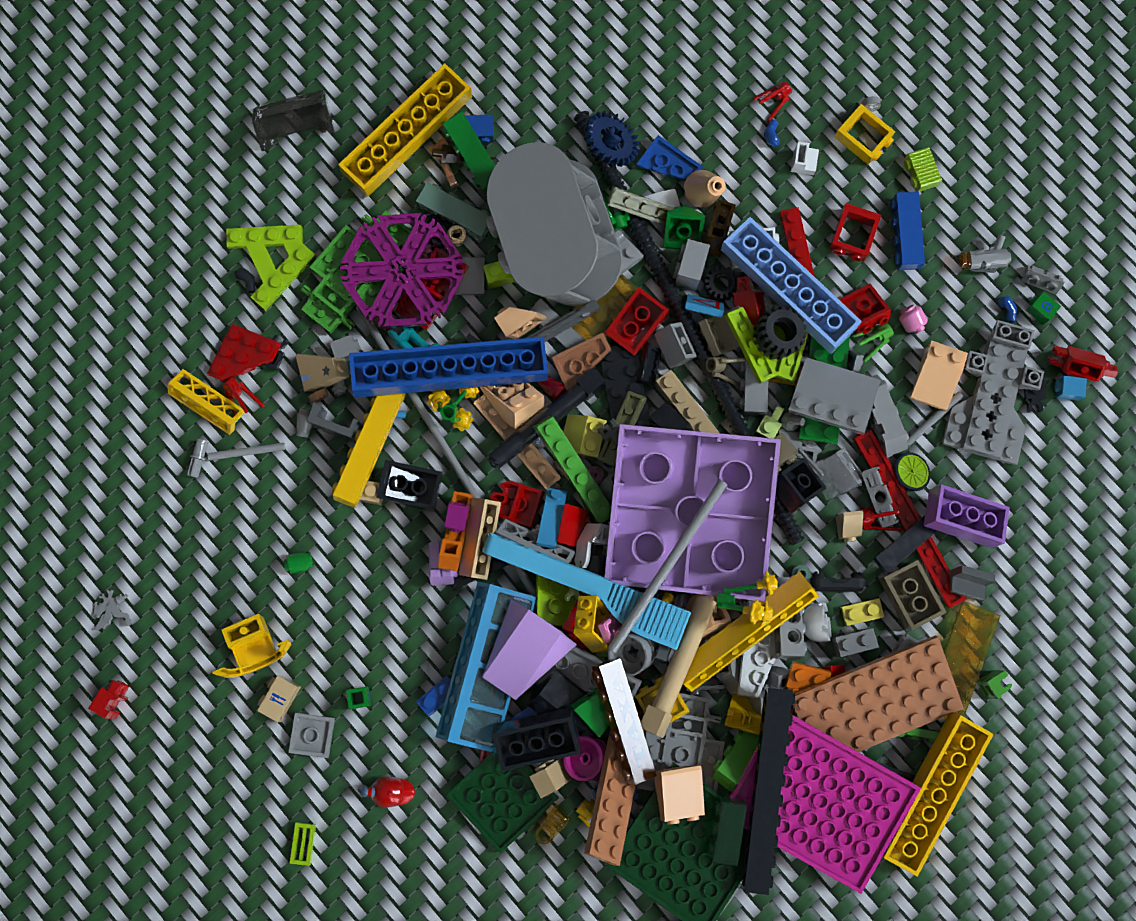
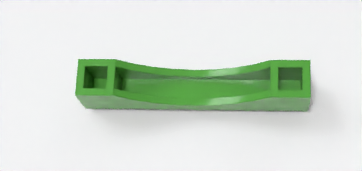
(579, 476)

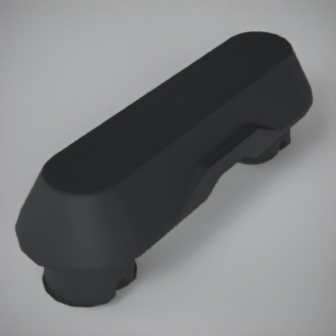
(853, 584)

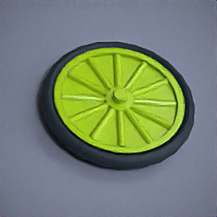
(912, 471)

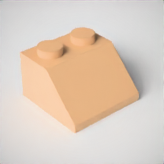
(517, 322)

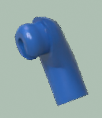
(770, 135)
(1009, 304)

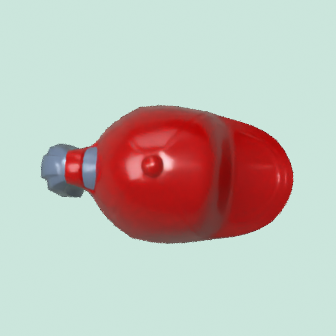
(389, 791)

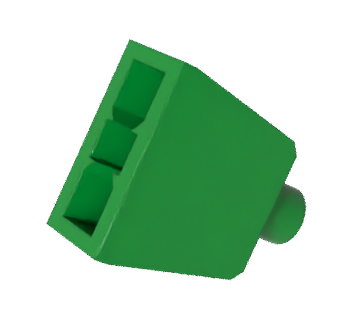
(591, 711)

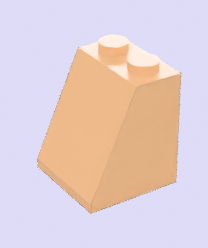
(680, 793)

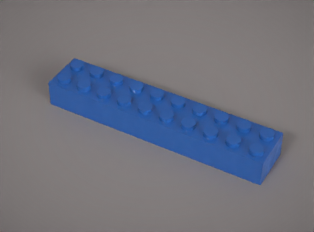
(448, 367)

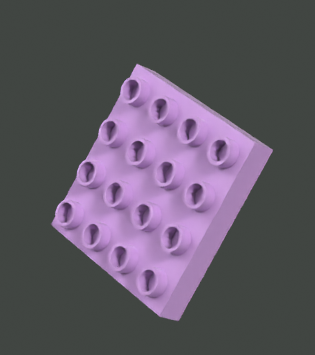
(660, 488)

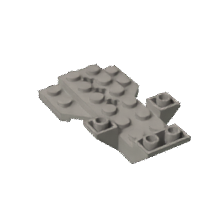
(998, 375)

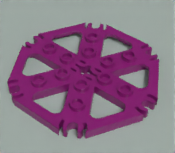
(393, 286)

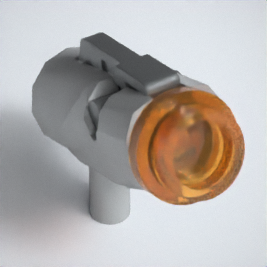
(986, 260)

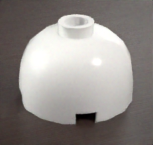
(817, 623)

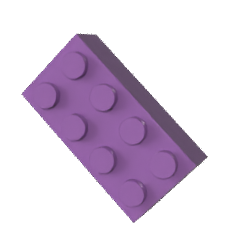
(966, 516)

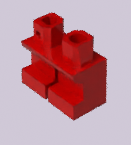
(108, 699)

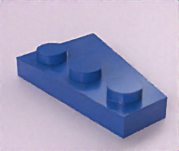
(668, 160)

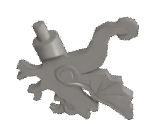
(111, 607)

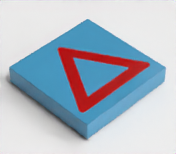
(704, 305)

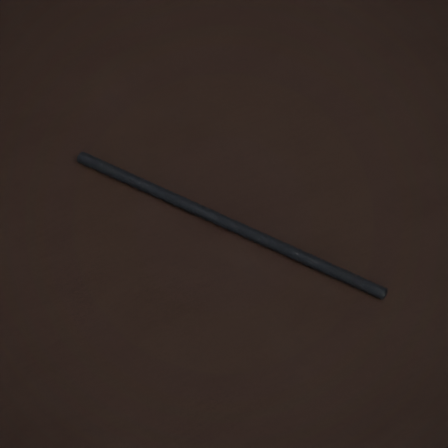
(681, 313)

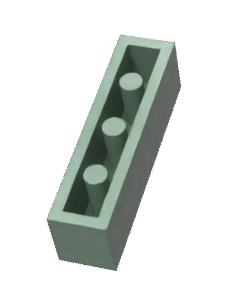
(453, 210)

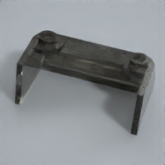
(291, 116)

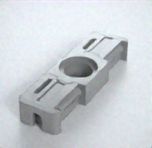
(875, 484)

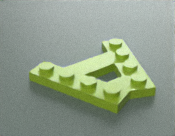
(274, 280)
(762, 366)

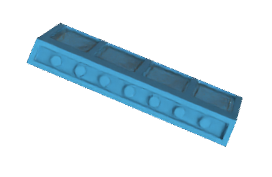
(472, 701)

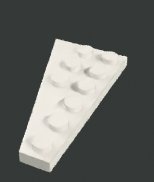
(756, 664)

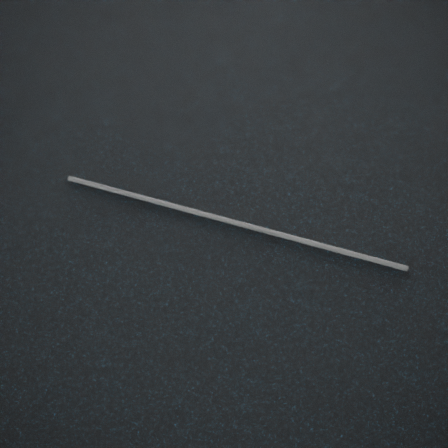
(444, 446)

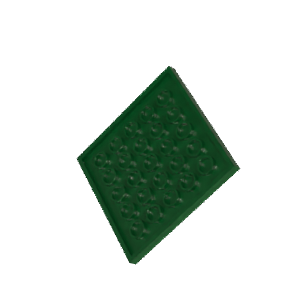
(674, 861)

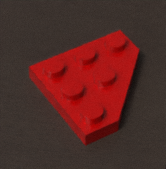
(241, 353)

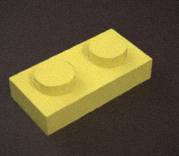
(862, 612)

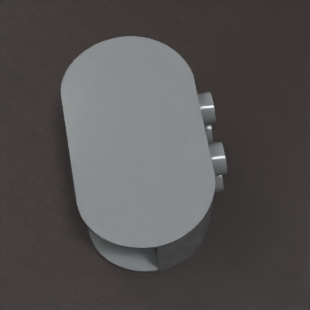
(552, 225)

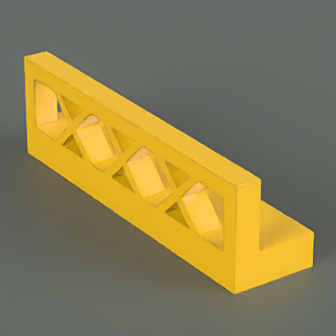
(200, 405)

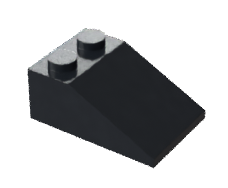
(410, 485)

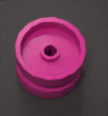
(589, 763)

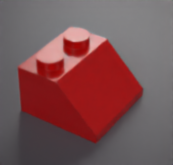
(572, 525)

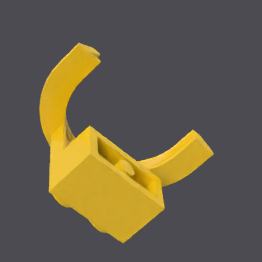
(251, 647)

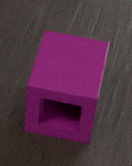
(457, 516)

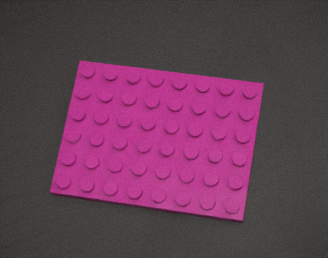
(835, 805)

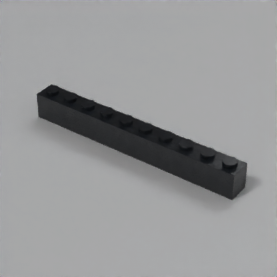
(767, 789)

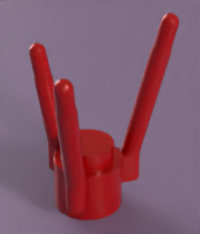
(779, 92)
(233, 390)
(868, 519)

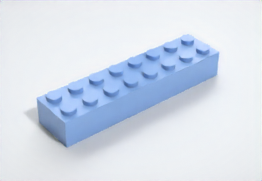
(790, 284)

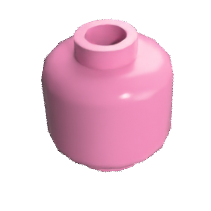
(913, 319)

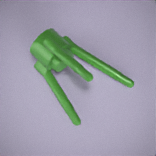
(880, 333)

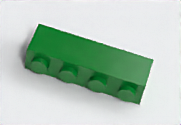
(470, 148)

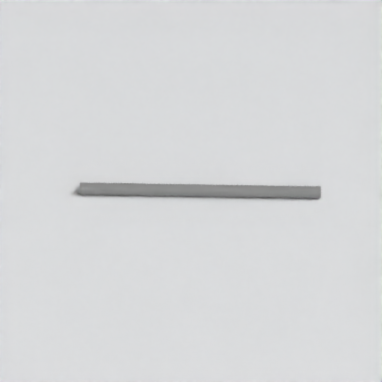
(667, 566)

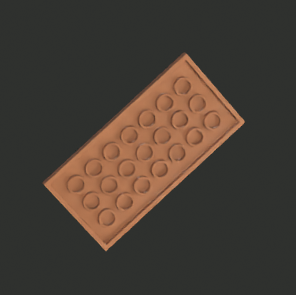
(882, 696)

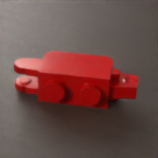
(749, 299)
(1082, 363)

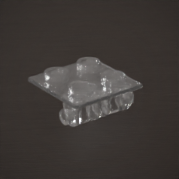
(838, 474)

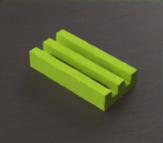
(305, 826)

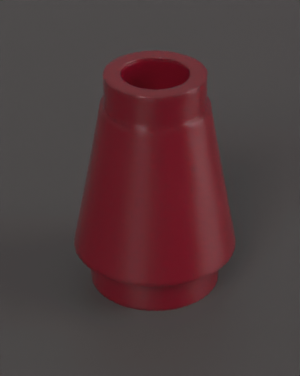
(552, 387)

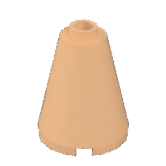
(703, 188)

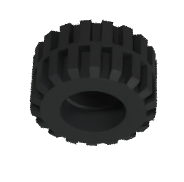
(789, 323)

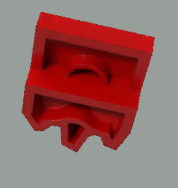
(518, 503)

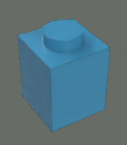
(1070, 388)

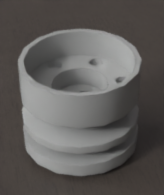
(633, 660)

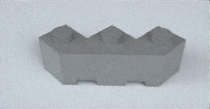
(886, 422)

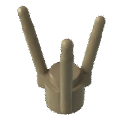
(718, 364)

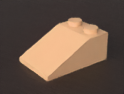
(938, 375)

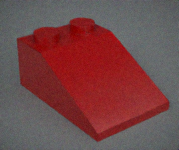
(637, 321)

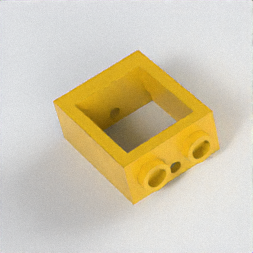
(855, 146)
(586, 626)

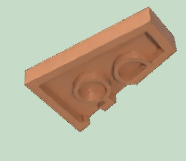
(580, 359)

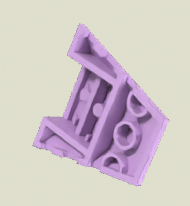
(524, 650)

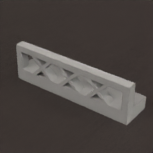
(520, 532)

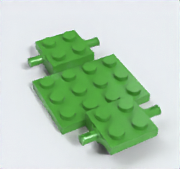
(330, 300)

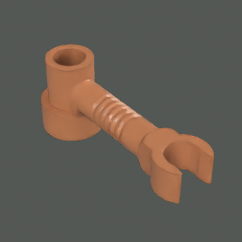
(446, 168)

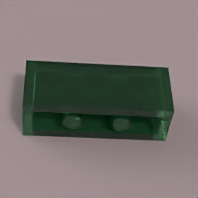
(727, 830)

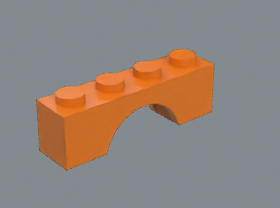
(453, 542)

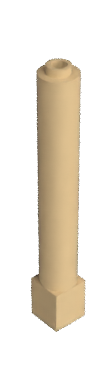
(658, 714)

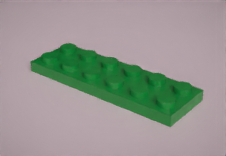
(816, 430)

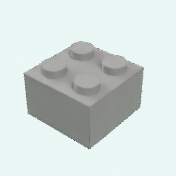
(692, 263)

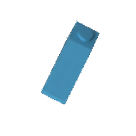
(551, 518)

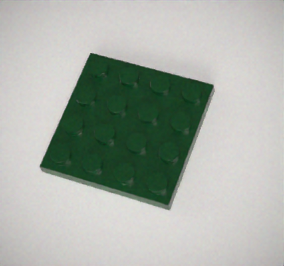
(499, 801)

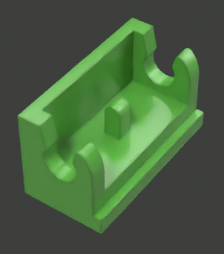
(991, 685)

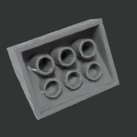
(834, 396)

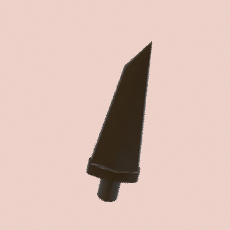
(448, 155)

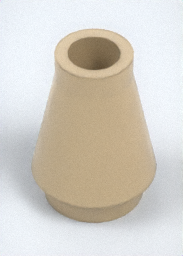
(457, 235)

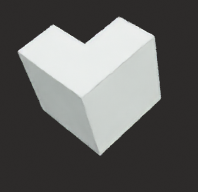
(804, 159)

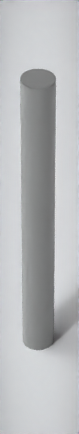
(933, 419)
(246, 451)

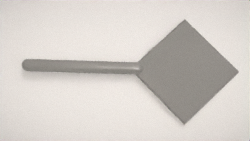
(793, 437)

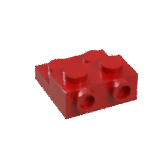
(868, 307)

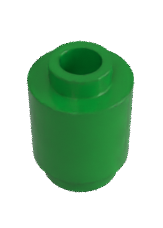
(298, 562)

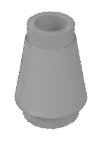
(303, 426)

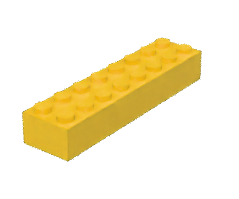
(405, 130)
(941, 784)

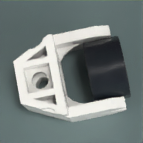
(597, 535)

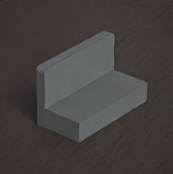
(970, 582)

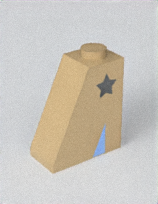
(321, 371)

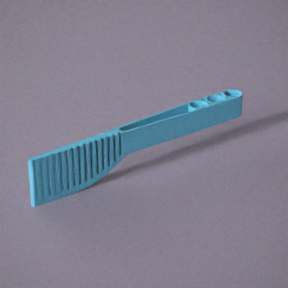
(658, 622)

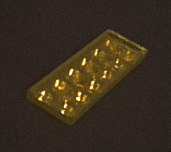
(968, 648)

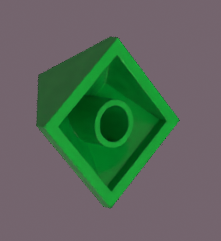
(682, 225)

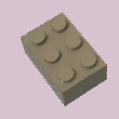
(912, 595)

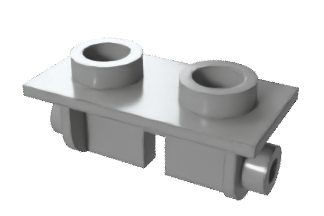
(1048, 282)

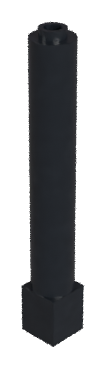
(583, 390)

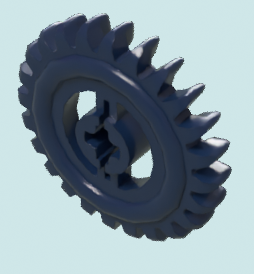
(613, 133)

